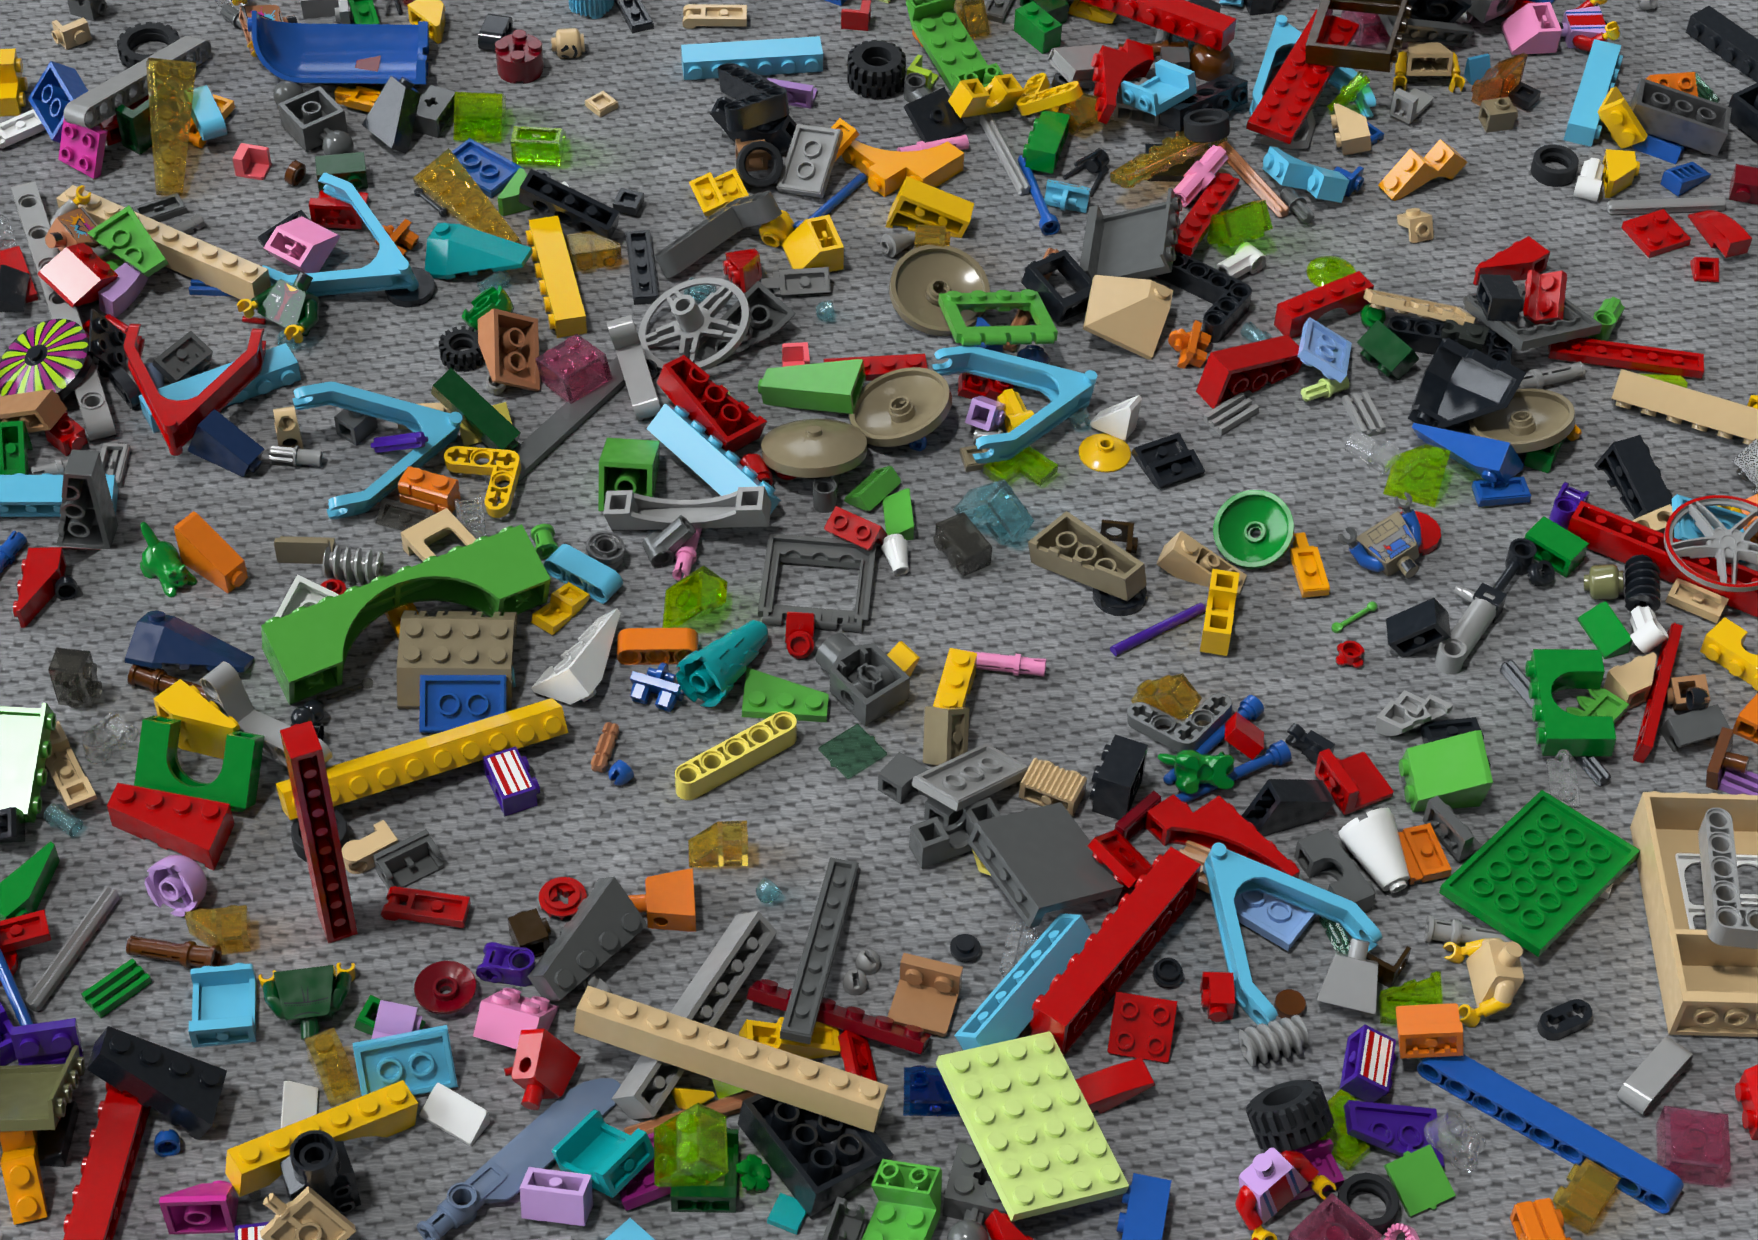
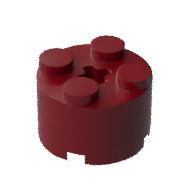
(519, 57)

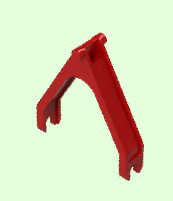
(180, 418)

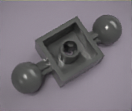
(313, 118)
(969, 1195)

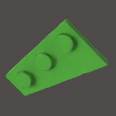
(130, 241)
(769, 695)

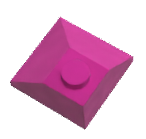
(201, 1209)

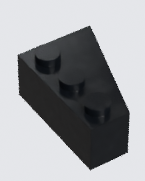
(1635, 476)

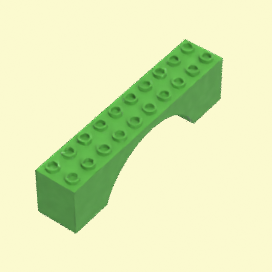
(488, 575)

